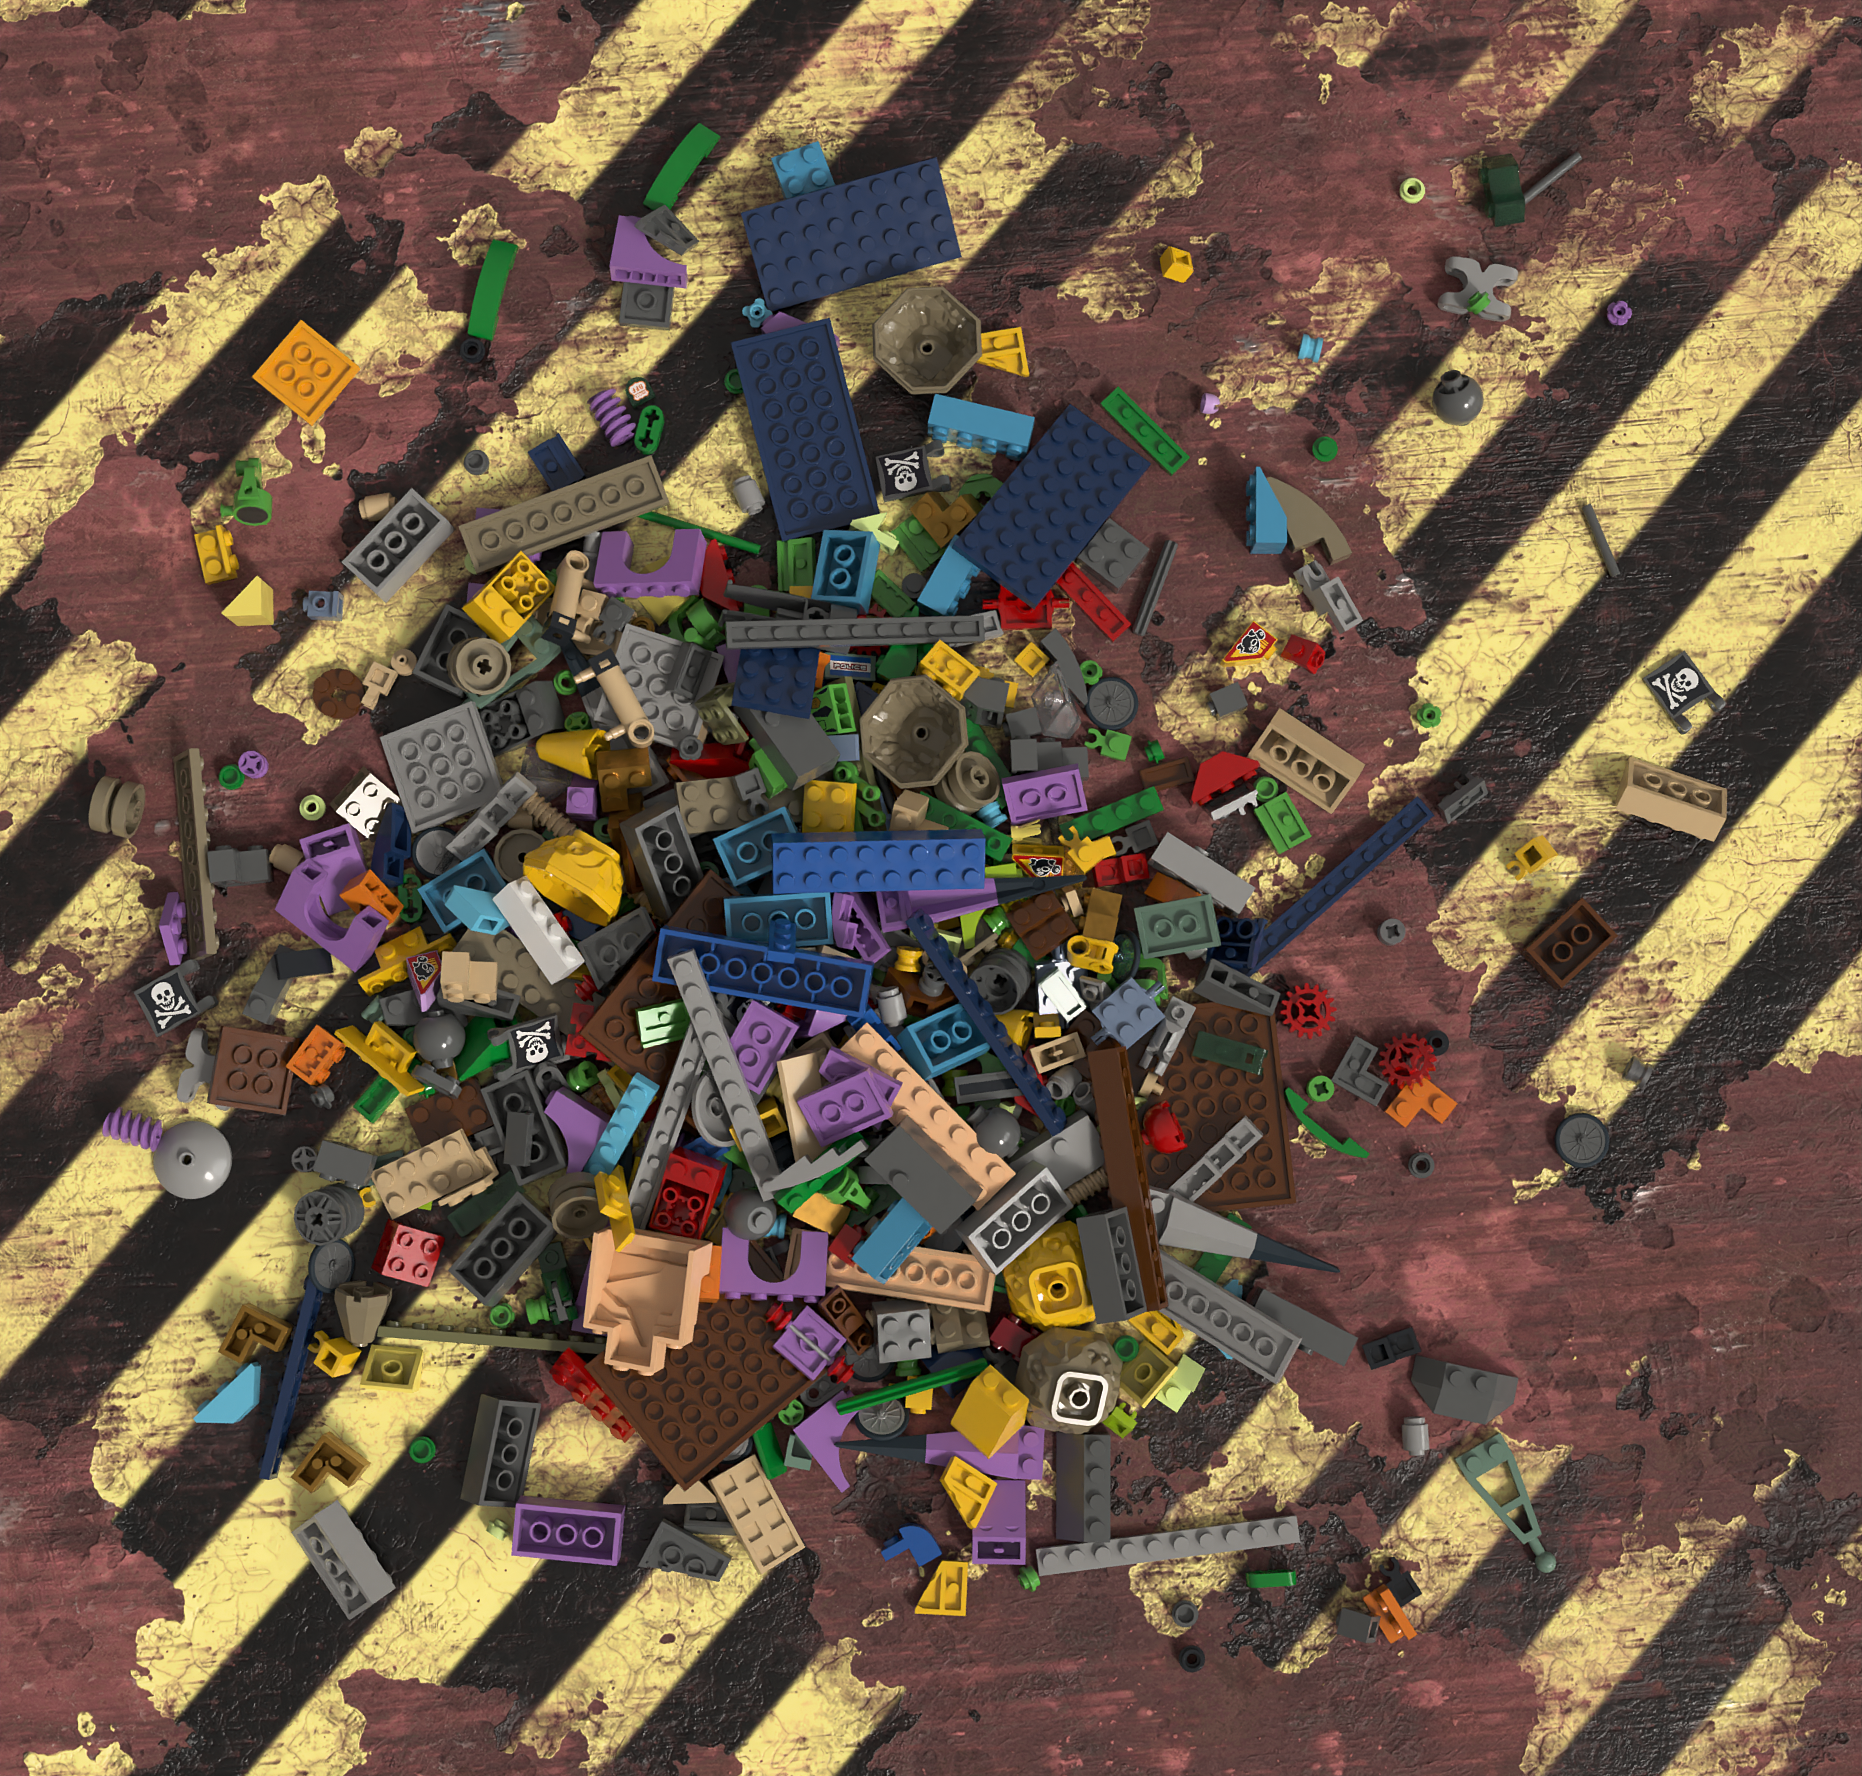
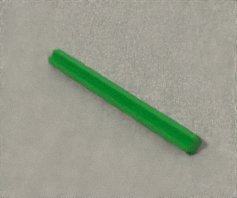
(911, 1386)

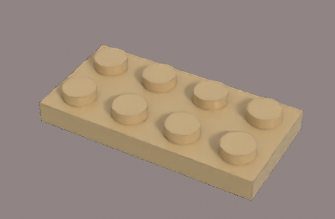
(427, 1173)
(756, 1514)

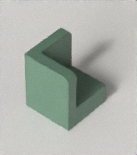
(797, 1454)

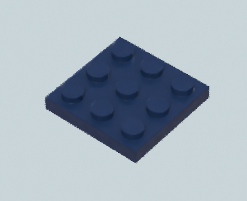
(776, 680)

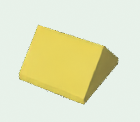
(252, 605)
(660, 608)
(393, 1369)
(1146, 1374)

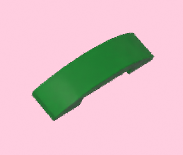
(680, 167)
(490, 289)
(1297, 1105)

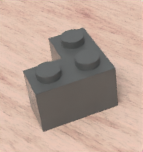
(1033, 756)
(236, 868)
(344, 1162)

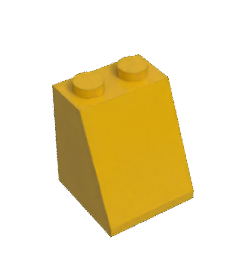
(990, 1412)

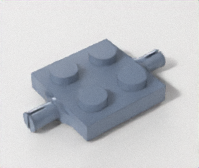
(1072, 973)
(1128, 1013)

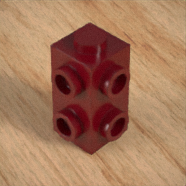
(1011, 1334)

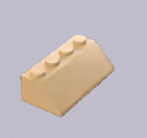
(1306, 761)
(1672, 799)
(798, 1077)

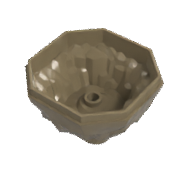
(926, 320)
(894, 728)
(1058, 1367)

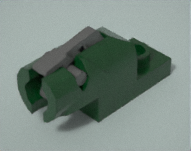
(557, 1284)

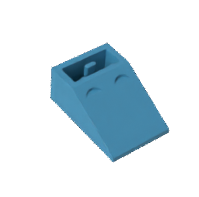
(1267, 519)

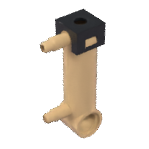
(561, 621)
(621, 697)

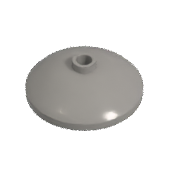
(711, 1113)
(209, 1163)

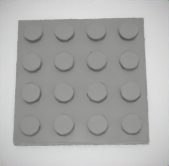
(647, 664)
(442, 766)

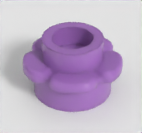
(1617, 319)

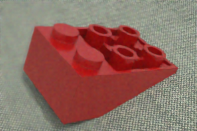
(687, 1193)

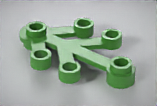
(852, 776)

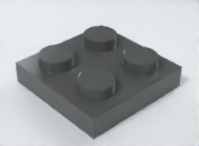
(646, 306)

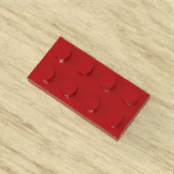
(571, 1374)

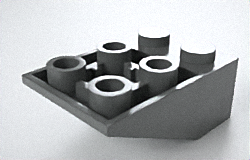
(986, 701)
(522, 717)

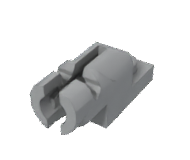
(1328, 596)
(1167, 1034)

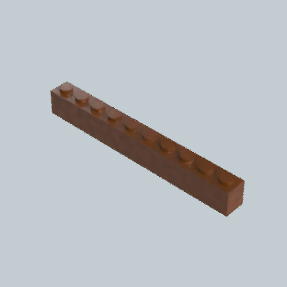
(1126, 1163)

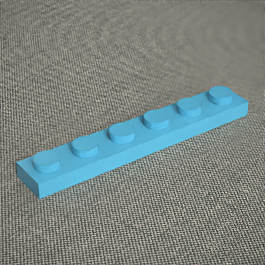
(622, 1125)

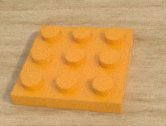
(306, 372)

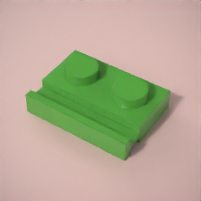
(918, 544)
(796, 563)
(1282, 823)
(662, 1022)

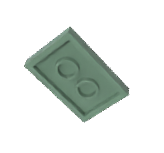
(1177, 926)

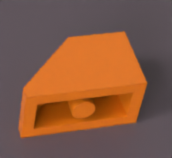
(1167, 889)

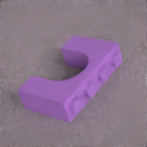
(677, 577)
(302, 908)
(806, 1282)

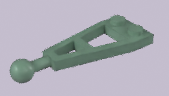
(542, 649)
(1486, 1457)

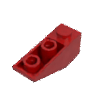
(715, 761)

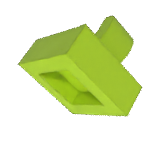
(1120, 1422)

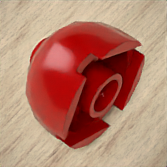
(1162, 1129)

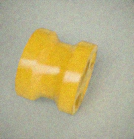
(908, 958)

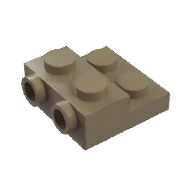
(957, 1328)

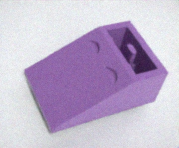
(341, 856)
(1002, 1527)

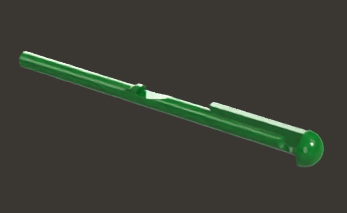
(707, 533)

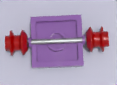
(809, 1343)

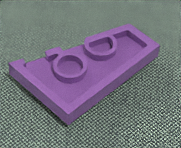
(840, 1065)

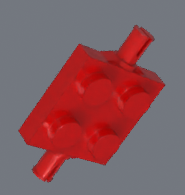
(1020, 616)

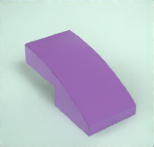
(843, 929)

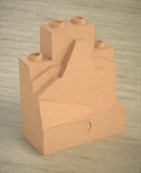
(644, 1296)

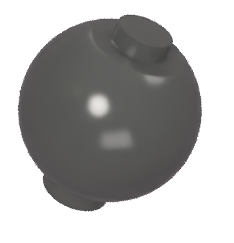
(1457, 398)
(439, 1038)
(995, 1130)
(748, 1214)

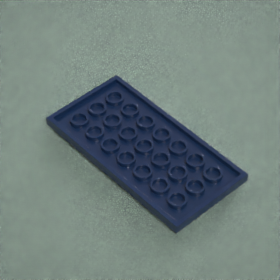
(851, 234)
(805, 429)
(1051, 506)

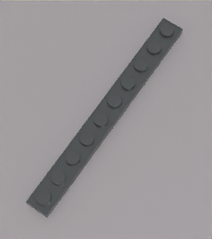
(854, 632)

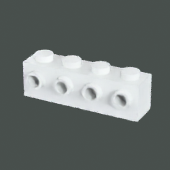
(538, 929)

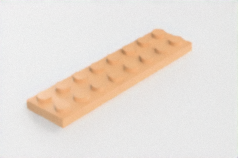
(931, 1113)
(923, 1276)

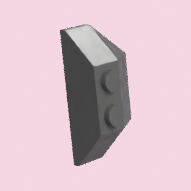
(1462, 1390)

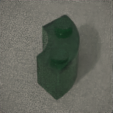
(1502, 190)

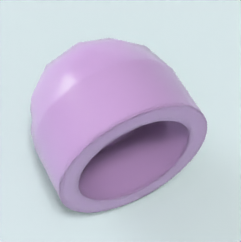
(1208, 403)

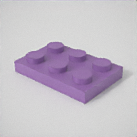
(1044, 794)
(761, 1042)
(845, 1107)

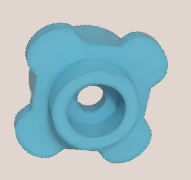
(749, 311)

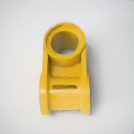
(1093, 954)

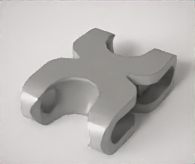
(1475, 280)
(201, 1073)

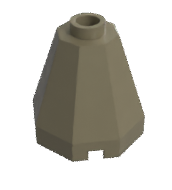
(361, 1309)

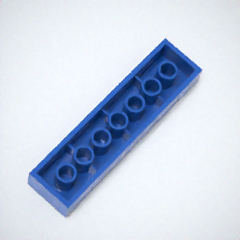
(877, 861)
(742, 970)

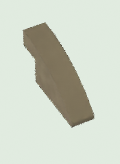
(1309, 523)

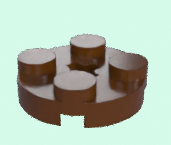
(325, 688)

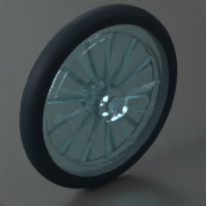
(1127, 959)

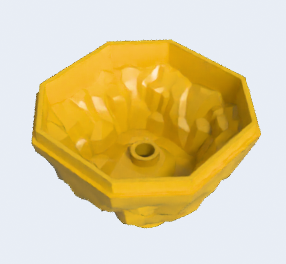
(578, 876)
(1031, 1275)

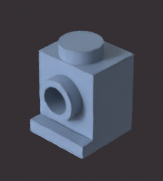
(330, 611)

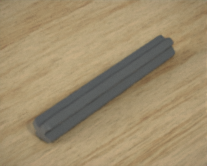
(1154, 588)

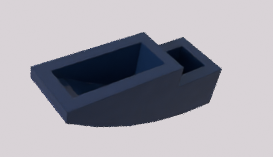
(392, 846)

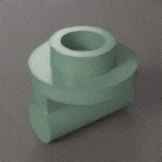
(373, 1011)

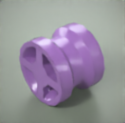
(249, 760)

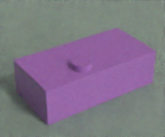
(568, 1530)

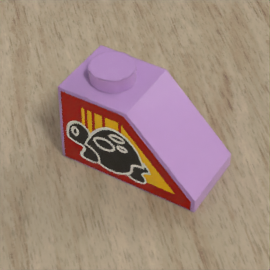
(425, 977)

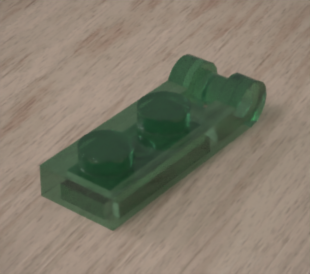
(1229, 1052)

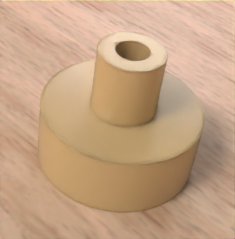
(404, 668)
(1149, 1085)

